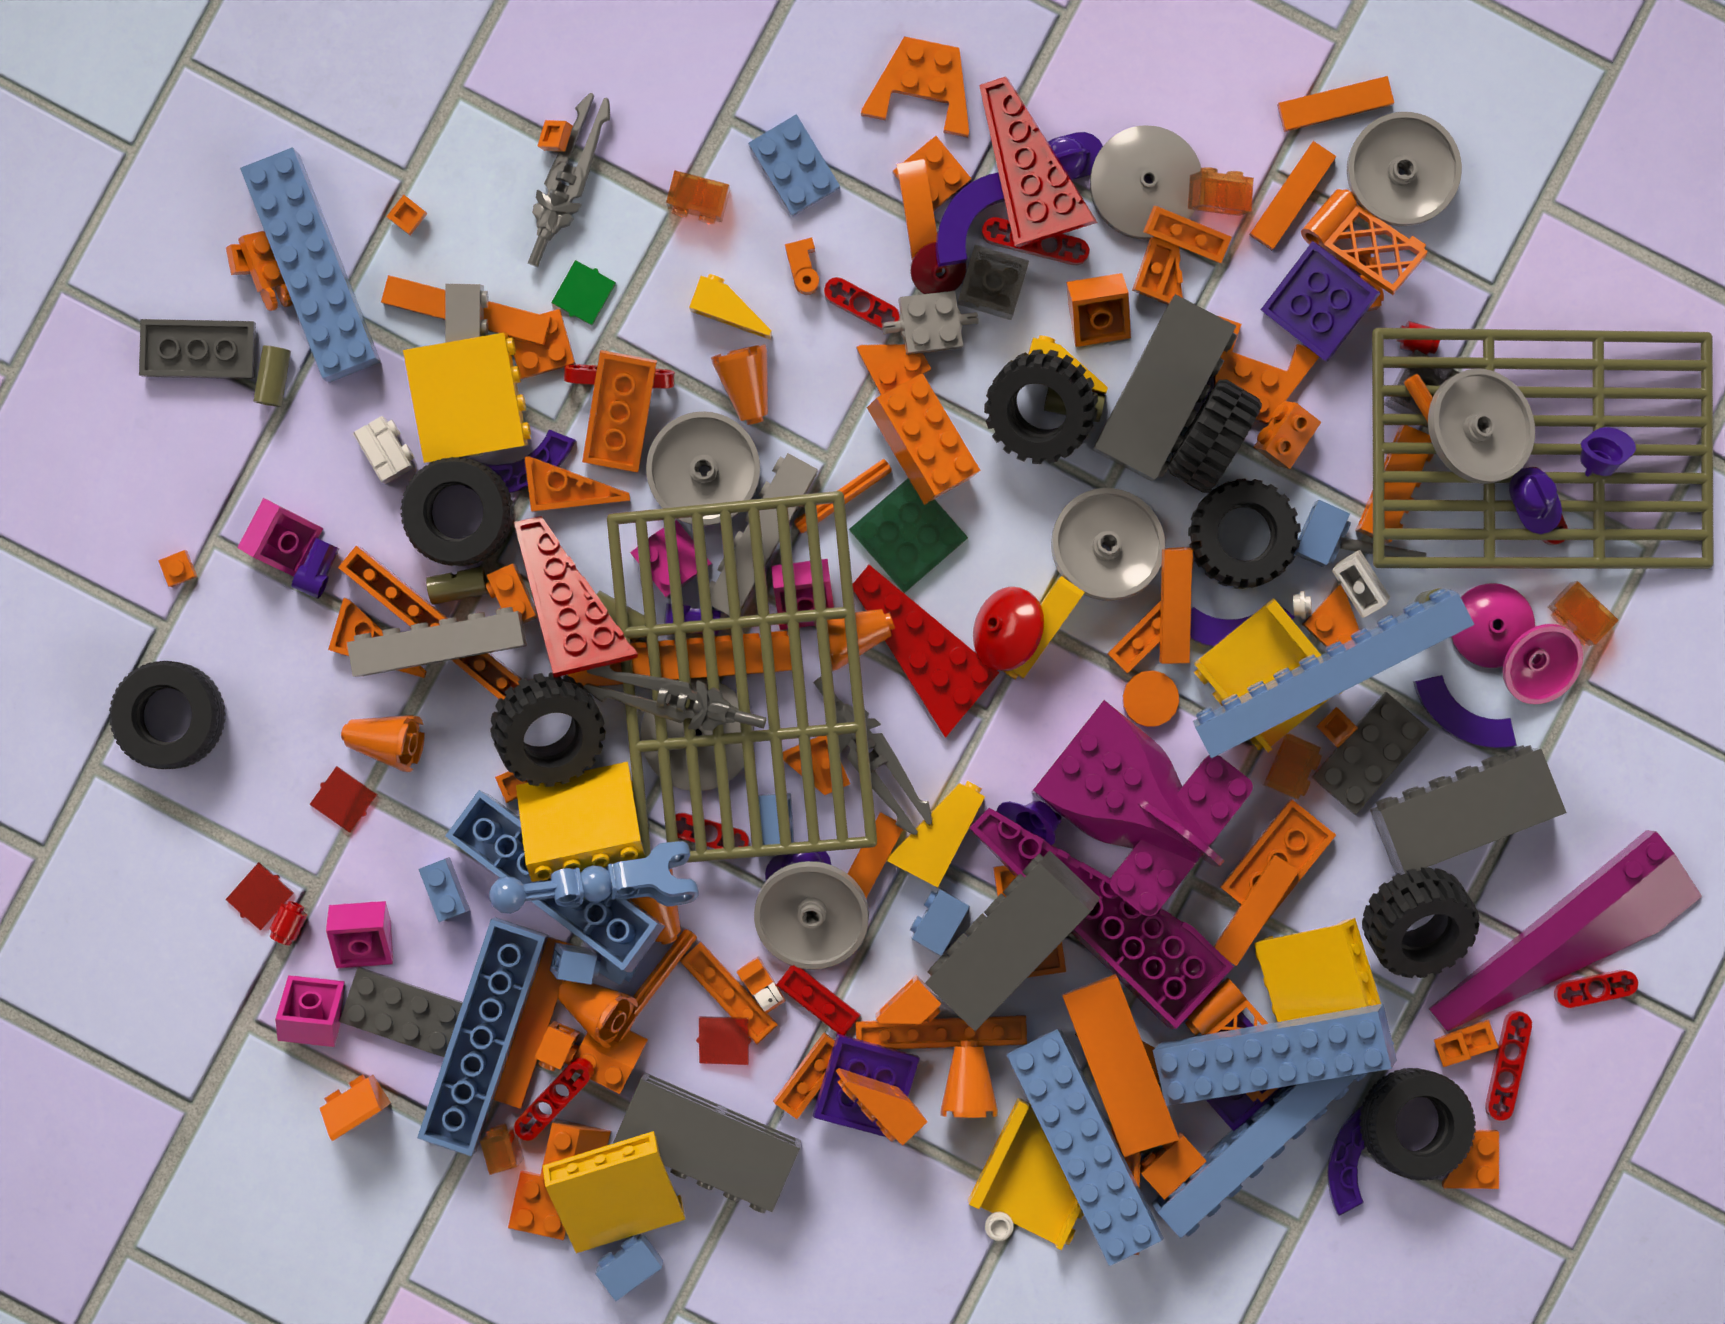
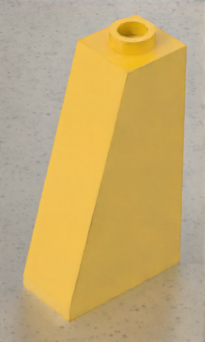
(1056, 608)
(935, 845)

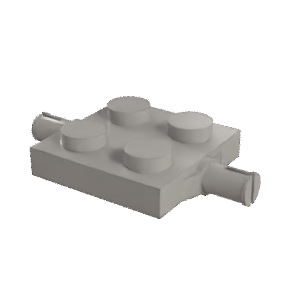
(930, 322)

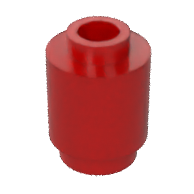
(1423, 346)
(288, 923)

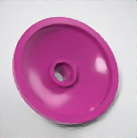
(1483, 643)
(1550, 671)

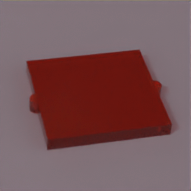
(343, 799)
(259, 896)
(724, 1040)

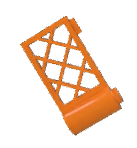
(1337, 216)
(1217, 1011)

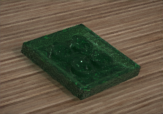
(907, 535)

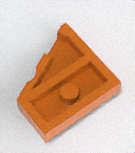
(1159, 272)
(890, 365)
(1333, 619)
(820, 763)
(1481, 1165)

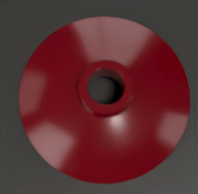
(924, 270)

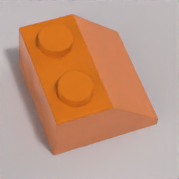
(1099, 309)
(910, 1005)
(612, 1064)
(353, 1106)
(571, 1139)

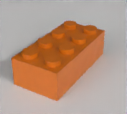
(923, 438)

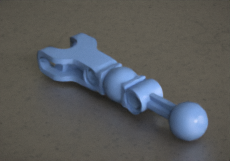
(620, 880)

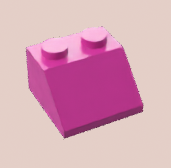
(279, 537)
(659, 563)
(803, 587)
(360, 934)
(310, 1011)

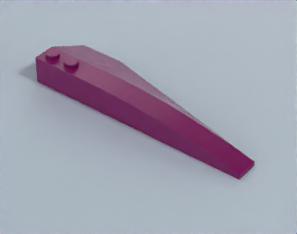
(1609, 911)
(1153, 956)

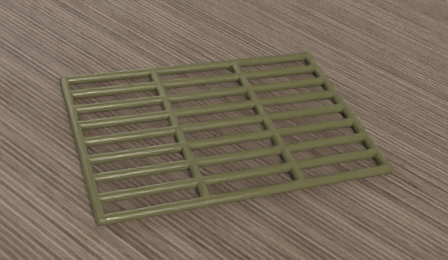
(1597, 420)
(736, 622)

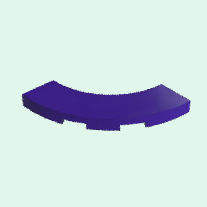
(959, 215)
(551, 450)
(1212, 630)
(1459, 721)
(1343, 1165)

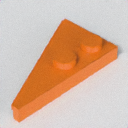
(559, 488)
(354, 622)

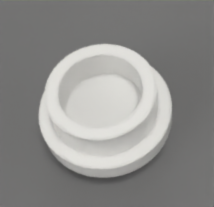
(1302, 605)
(999, 1226)

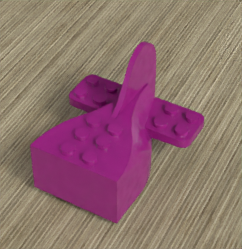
(1128, 795)

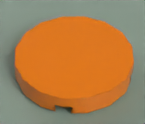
(1150, 698)

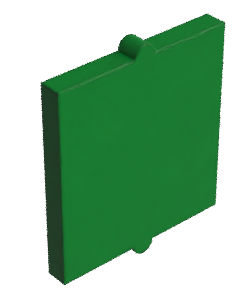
(583, 292)

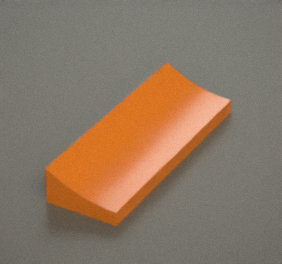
(1120, 1066)

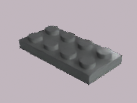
(197, 349)
(1370, 753)
(401, 1011)

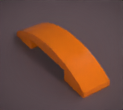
(917, 205)

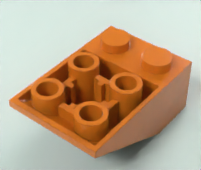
(887, 1103)

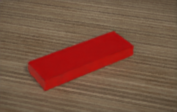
(818, 999)

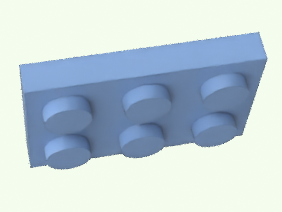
(794, 165)

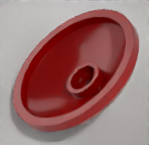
(1008, 628)

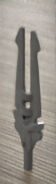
(556, 207)
(705, 709)
(879, 756)

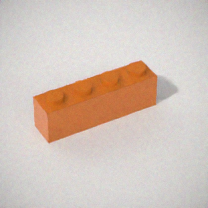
(1397, 490)

